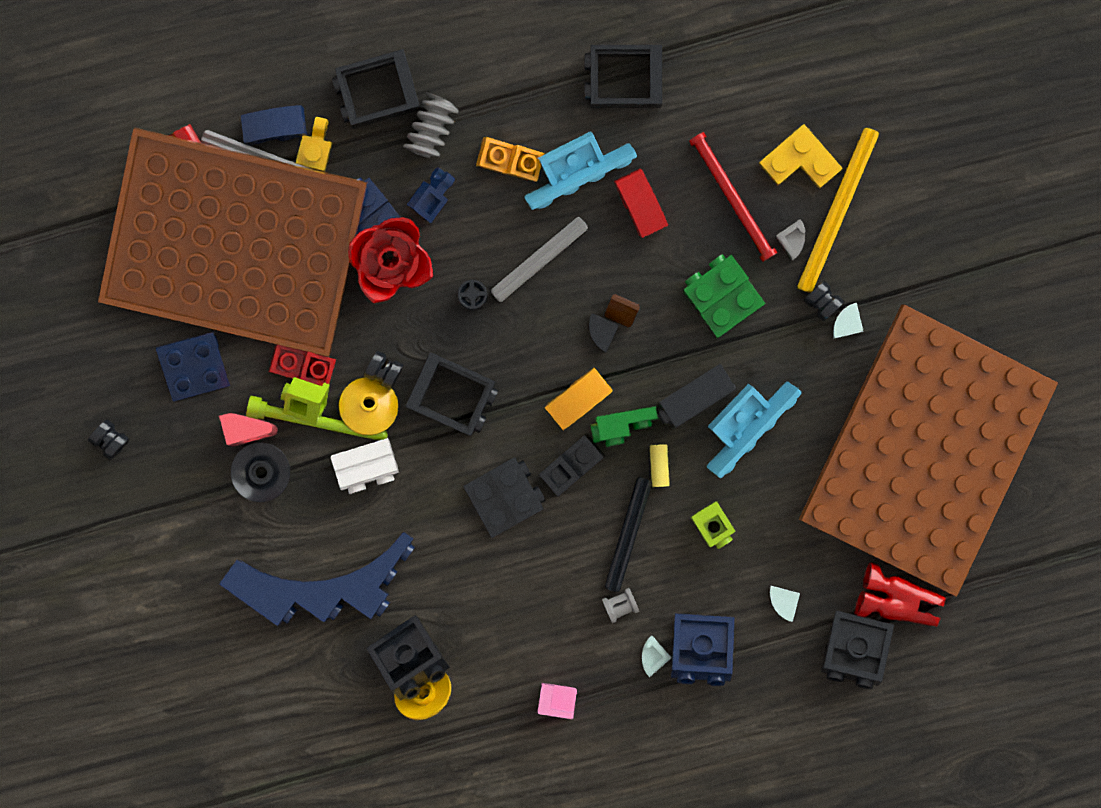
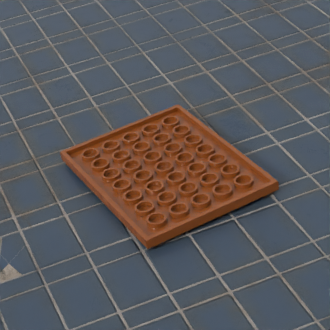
(232, 242)
(928, 450)

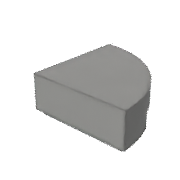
(792, 239)

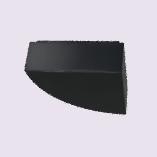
(602, 331)

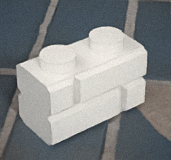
(365, 465)

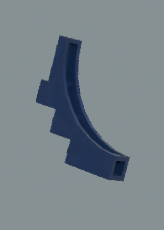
(277, 596)

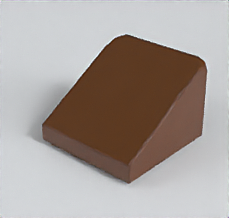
(622, 310)

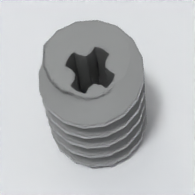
(431, 126)

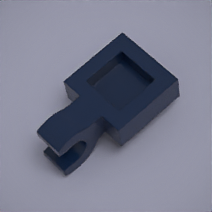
(429, 197)

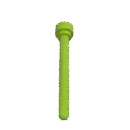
(260, 409)

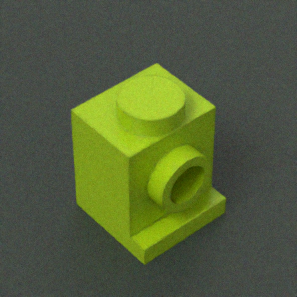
(304, 400)
(713, 513)

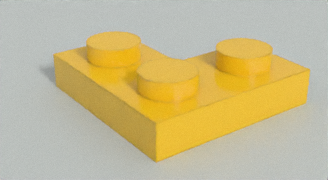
(802, 151)

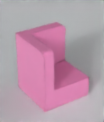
(557, 701)

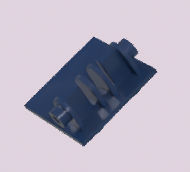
(193, 366)

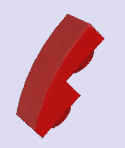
(641, 203)
(301, 365)

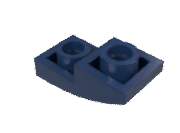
(272, 124)

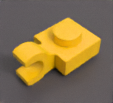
(314, 150)

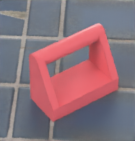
(242, 429)

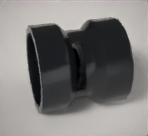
(824, 301)
(383, 370)
(108, 439)

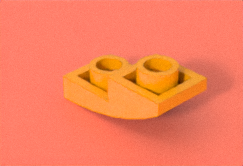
(509, 159)
(578, 399)

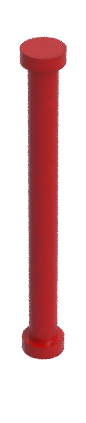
(733, 197)

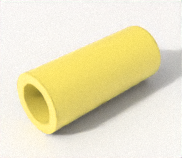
(659, 465)

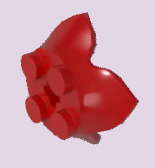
(408, 268)

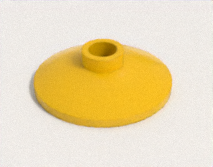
(363, 419)
(431, 705)

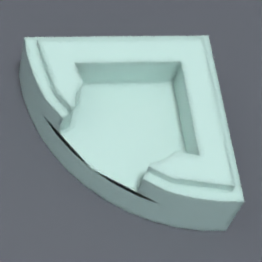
(847, 322)
(784, 602)
(653, 656)

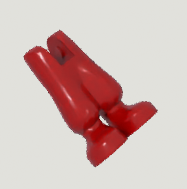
(901, 600)

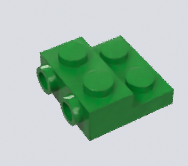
(723, 295)
(615, 428)

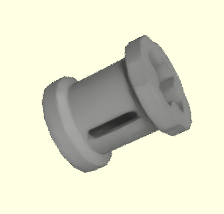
(620, 605)

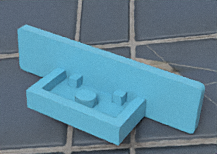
(574, 166)
(745, 422)

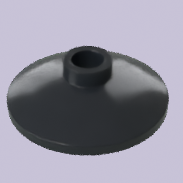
(245, 467)

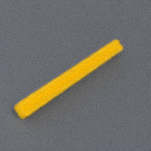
(838, 210)

